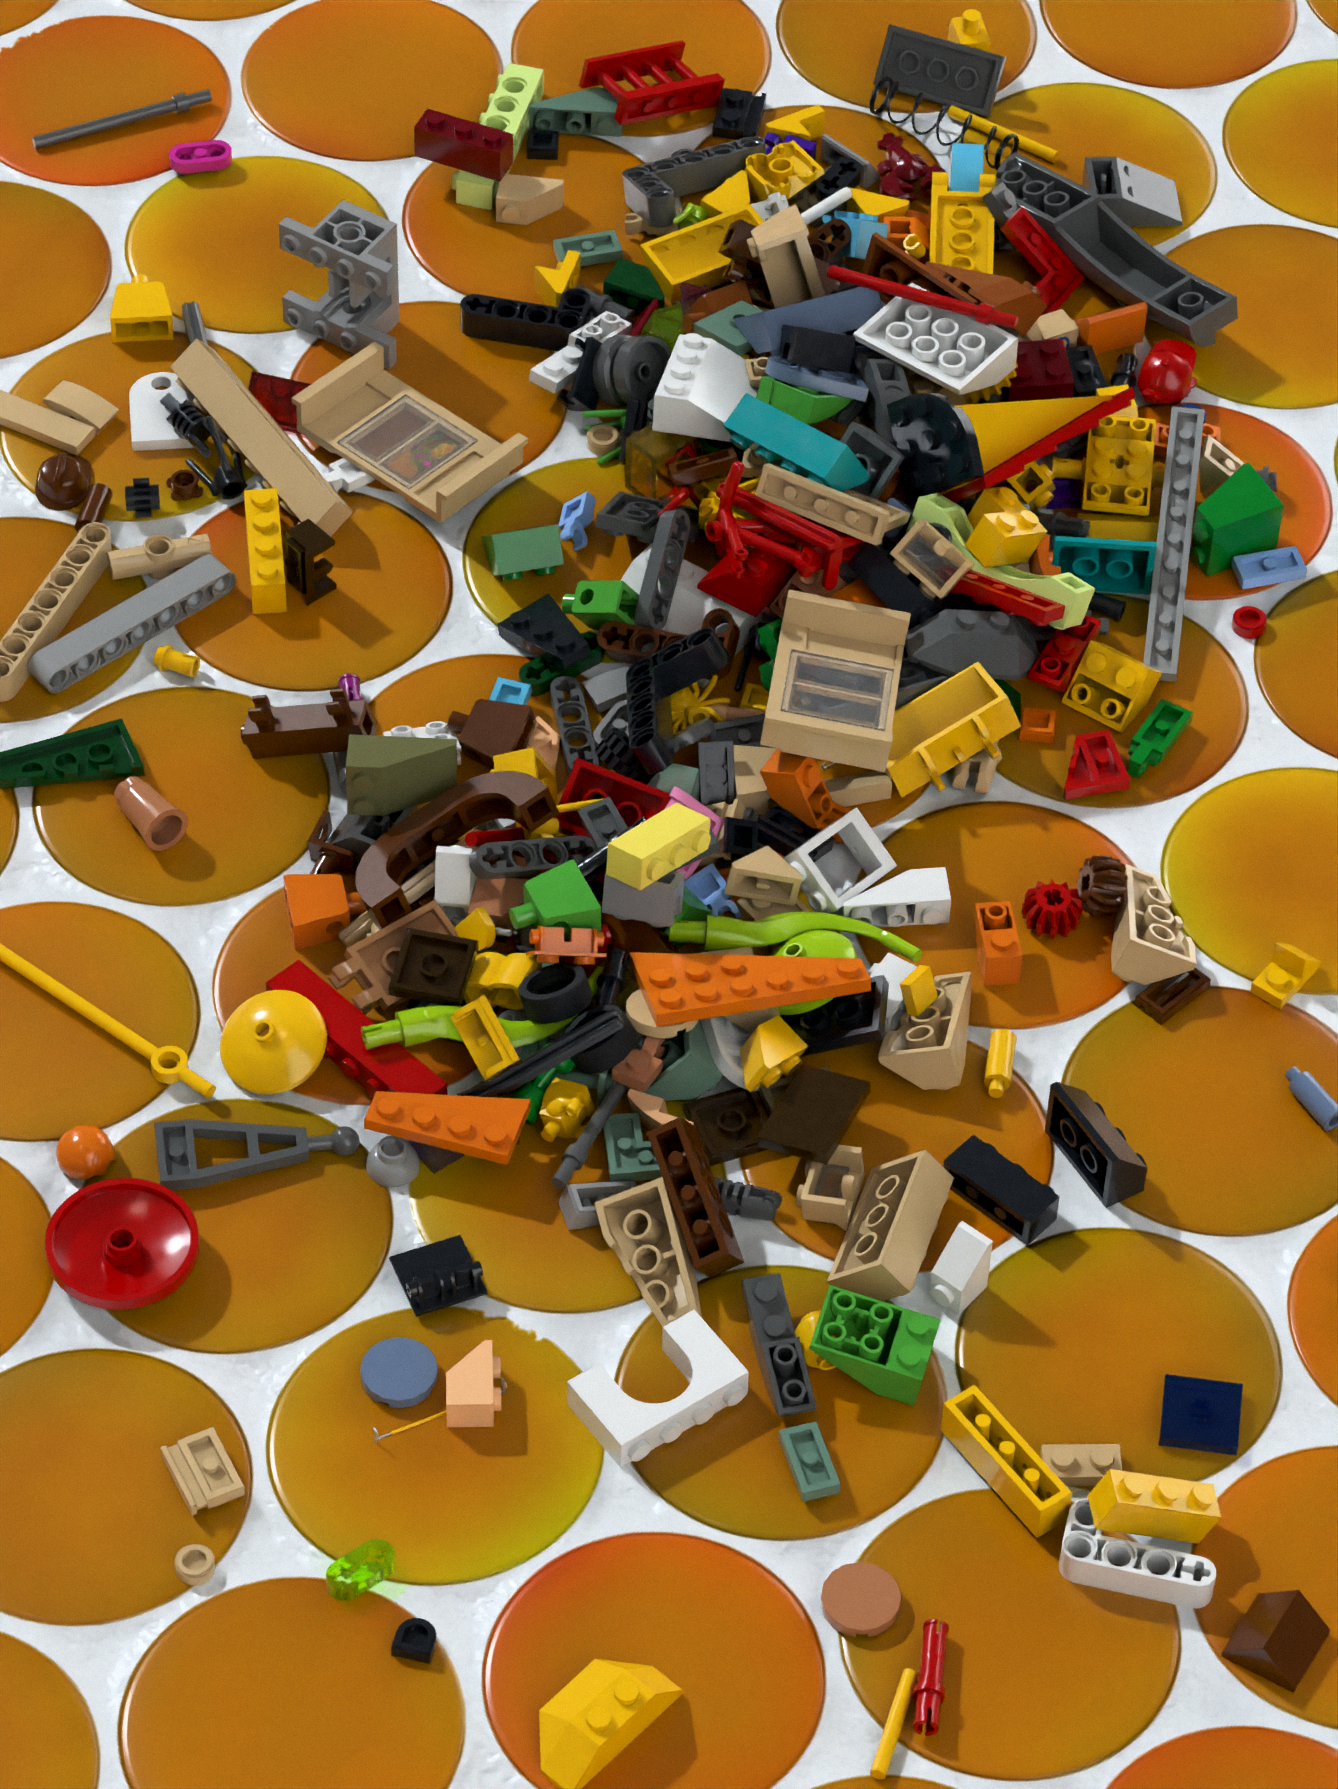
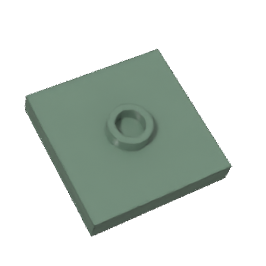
(723, 329)

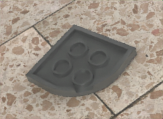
(629, 512)

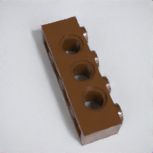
(695, 1197)

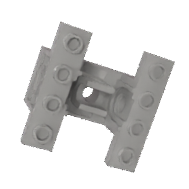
(361, 279)

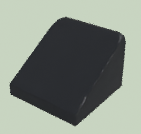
(740, 837)

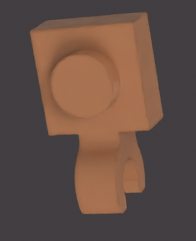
(641, 1066)

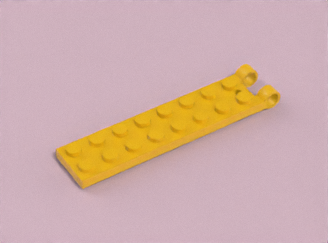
(961, 225)

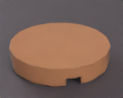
(860, 1599)

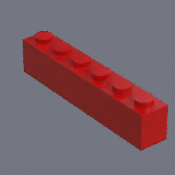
(377, 1069)

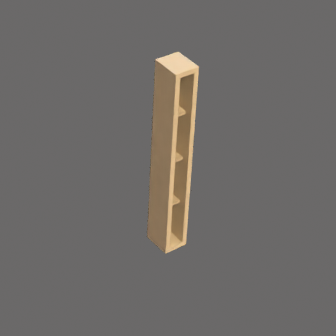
(259, 438)

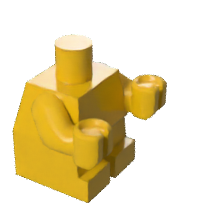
(564, 1109)

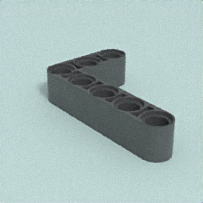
(654, 185)

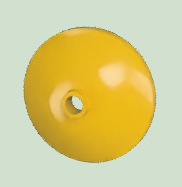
(285, 1053)

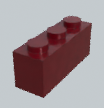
(463, 145)

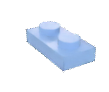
(1269, 567)

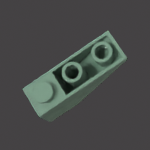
(579, 112)

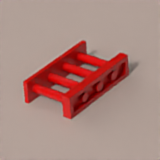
(653, 101)

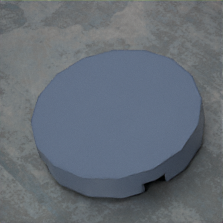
(399, 1372)

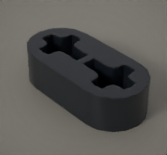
(833, 178)

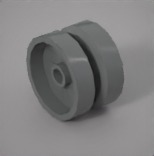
(629, 368)

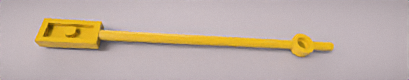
(160, 1058)

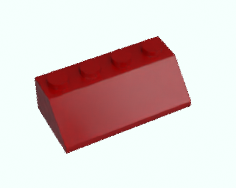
(762, 580)

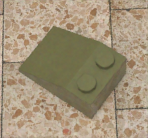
(397, 772)

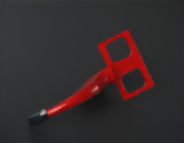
(676, 495)

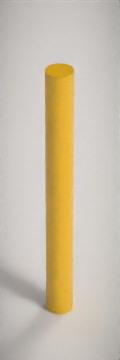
(986, 126)

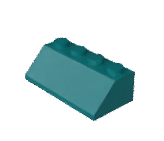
(794, 445)

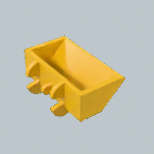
(947, 728)

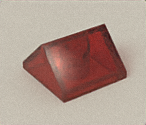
(276, 397)

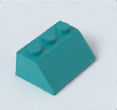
(1107, 563)

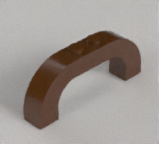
(440, 823)

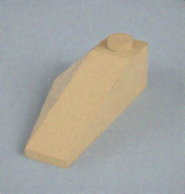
(933, 1045)

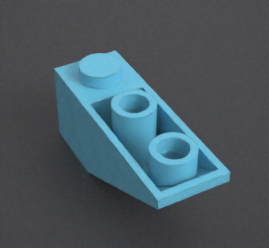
(862, 229)

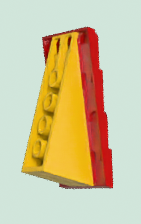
(1027, 430)

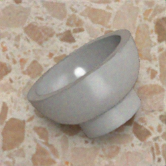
(392, 1162)

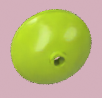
(813, 944)

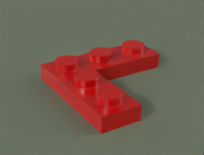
(1057, 271)

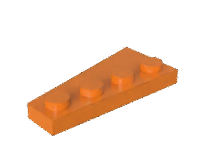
(456, 1123)

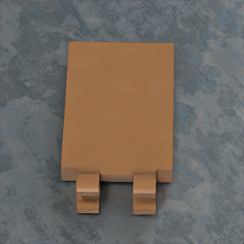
(375, 957)

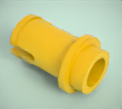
(176, 661)

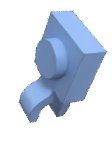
(575, 517)

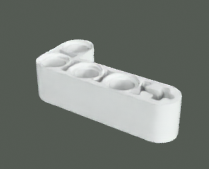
(1184, 1580)

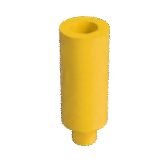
(1000, 1062)

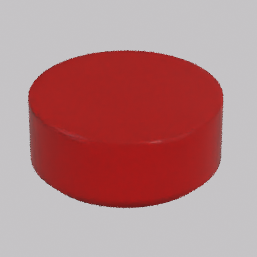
(1249, 622)

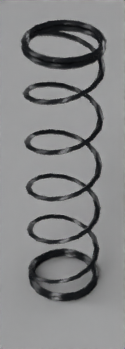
(886, 103)

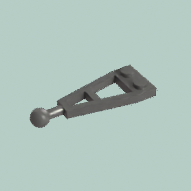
(178, 1158)

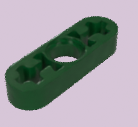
(536, 667)

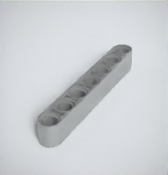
(131, 623)

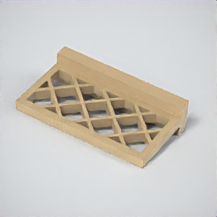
(843, 511)

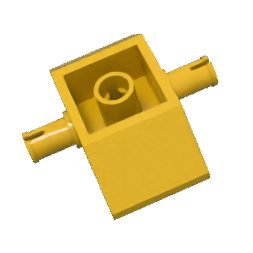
(1116, 467)

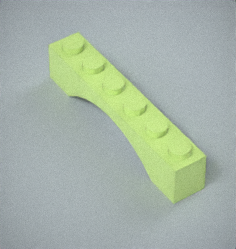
(1060, 588)

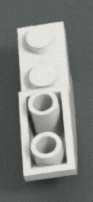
(560, 368)

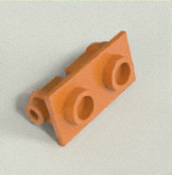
(582, 945)

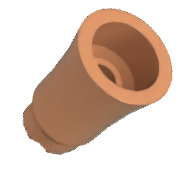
(151, 814)

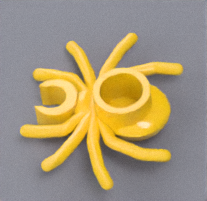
(692, 708)

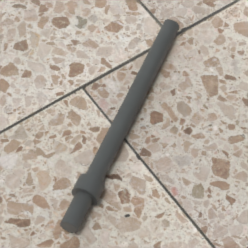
(179, 103)
(577, 1153)

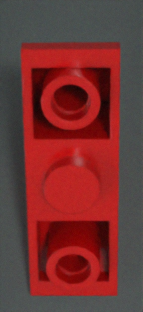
(1063, 654)

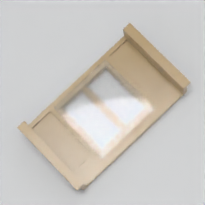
(403, 436)
(835, 680)

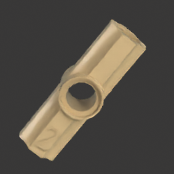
(157, 556)

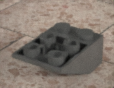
(1133, 192)

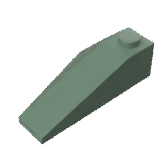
(686, 1067)

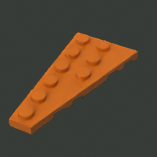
(714, 985)

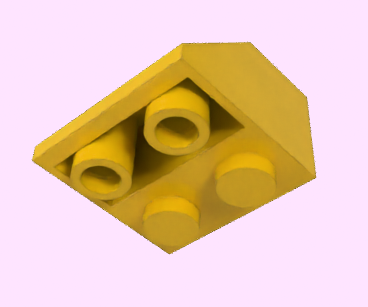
(1110, 686)

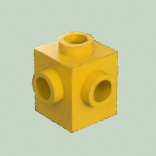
(1033, 474)

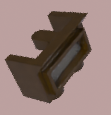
(302, 545)

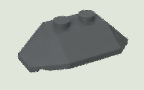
(963, 637)

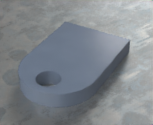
(818, 379)

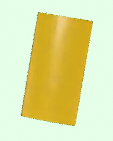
(693, 254)

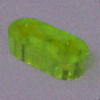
(360, 1569)

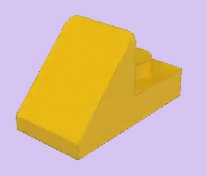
(803, 124)
(552, 283)
(1284, 975)

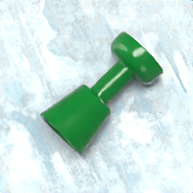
(536, 1089)

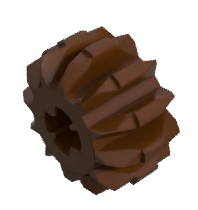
(1102, 885)

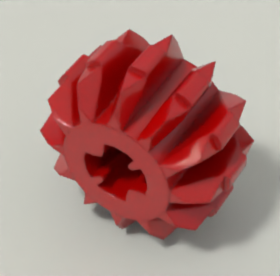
(1052, 909)

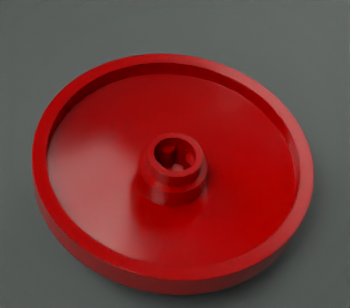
(122, 1243)

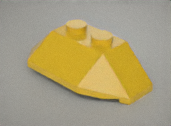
(599, 1718)

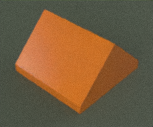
(1113, 328)

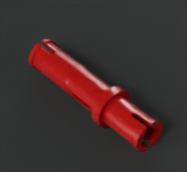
(929, 1690)

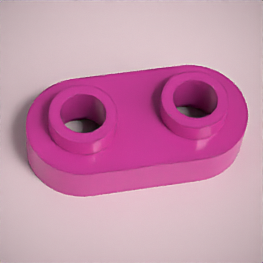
(200, 156)

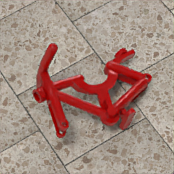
(732, 533)

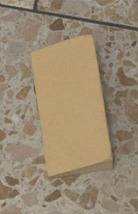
(860, 788)

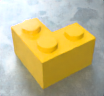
(1003, 529)

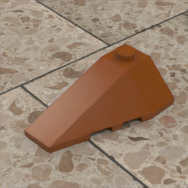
(998, 291)

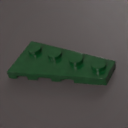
(78, 756)

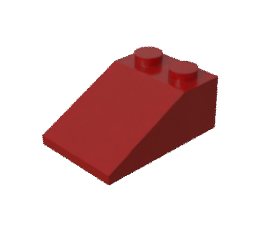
(595, 782)

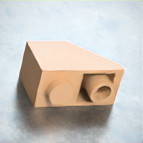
(471, 1391)

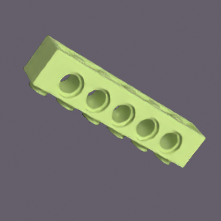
(508, 112)

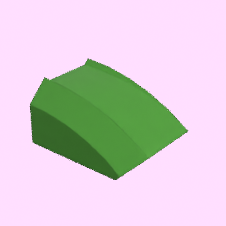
(799, 402)

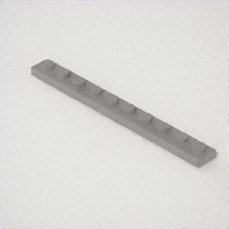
(1173, 541)

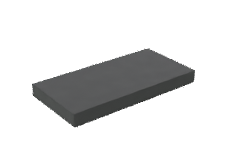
(940, 70)

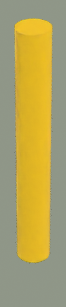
(894, 1724)

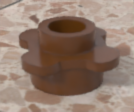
(184, 485)

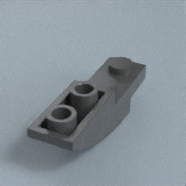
(885, 384)
(777, 1346)

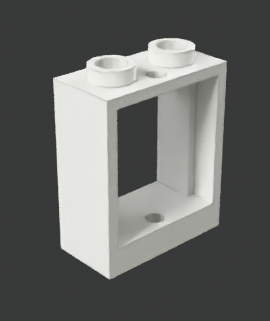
(864, 847)

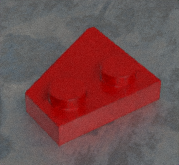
(1095, 767)

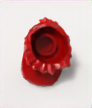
(1167, 372)

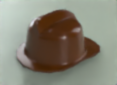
(63, 481)

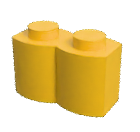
(499, 978)

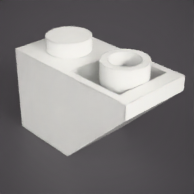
(454, 880)

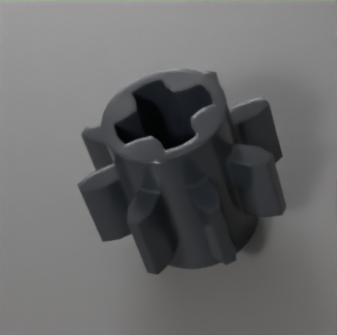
(142, 497)

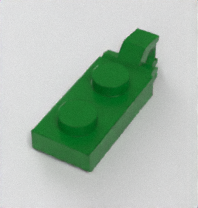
(1157, 736)

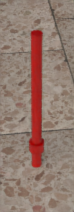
(982, 313)

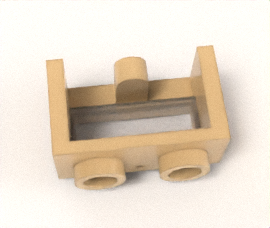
(930, 559)
(832, 1188)

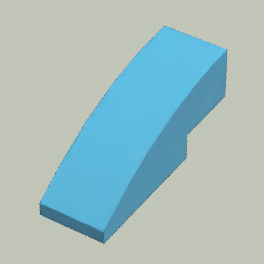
(966, 166)

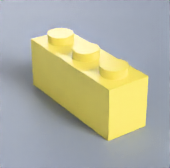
(658, 846)

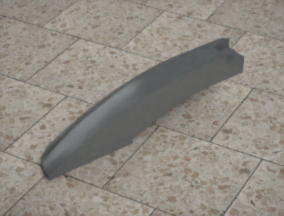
(1115, 255)

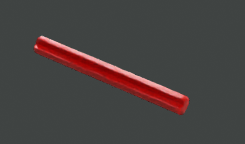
(785, 520)

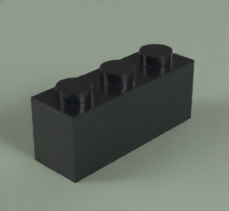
(1001, 1189)

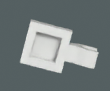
(346, 476)

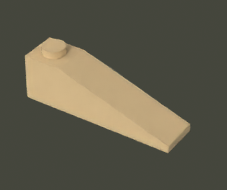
(1147, 935)
(652, 1248)

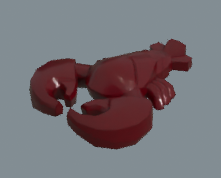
(903, 170)

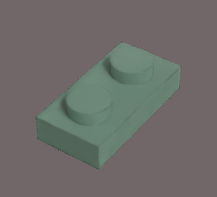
(594, 247)
(809, 1461)

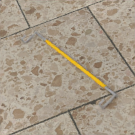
(376, 1436)

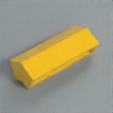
(1122, 527)

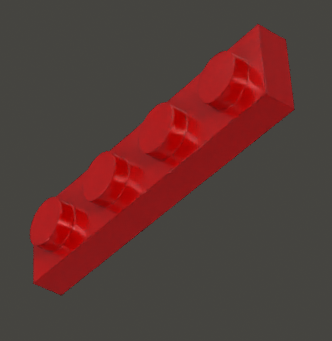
(1009, 598)

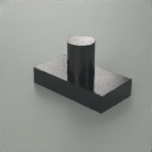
(716, 772)

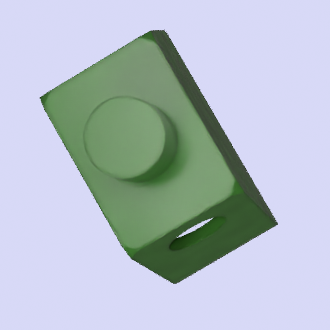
(601, 602)
(558, 900)

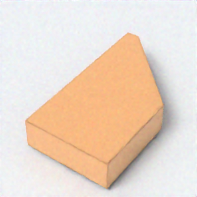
(545, 742)

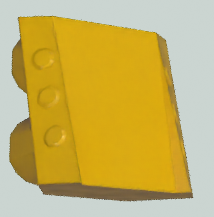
(783, 171)

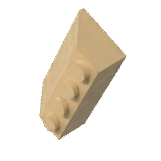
(892, 1227)

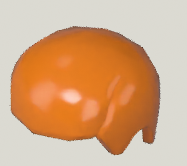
(84, 1152)

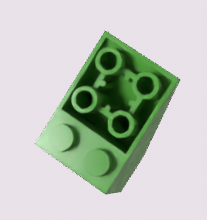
(875, 1342)

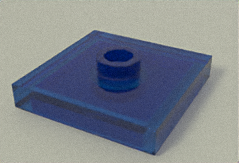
(1200, 1414)

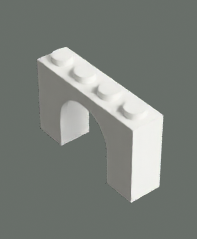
(634, 1428)

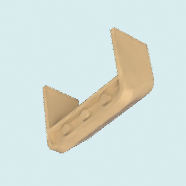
(786, 258)

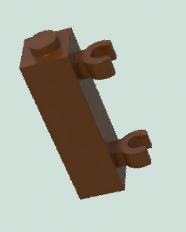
(736, 248)
(305, 727)

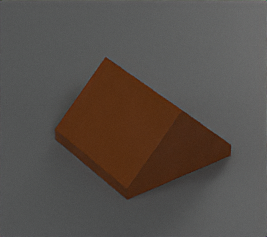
(1278, 1638)

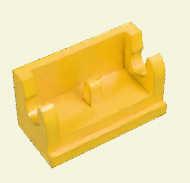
(484, 1037)

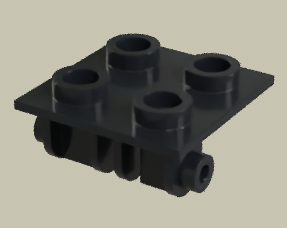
(438, 1275)

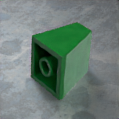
(1235, 521)

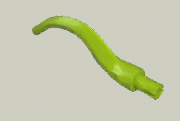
(731, 933)
(434, 1022)

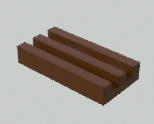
(1159, 1008)

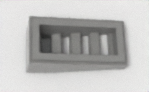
(577, 1200)

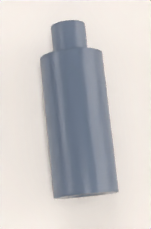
(1313, 1098)

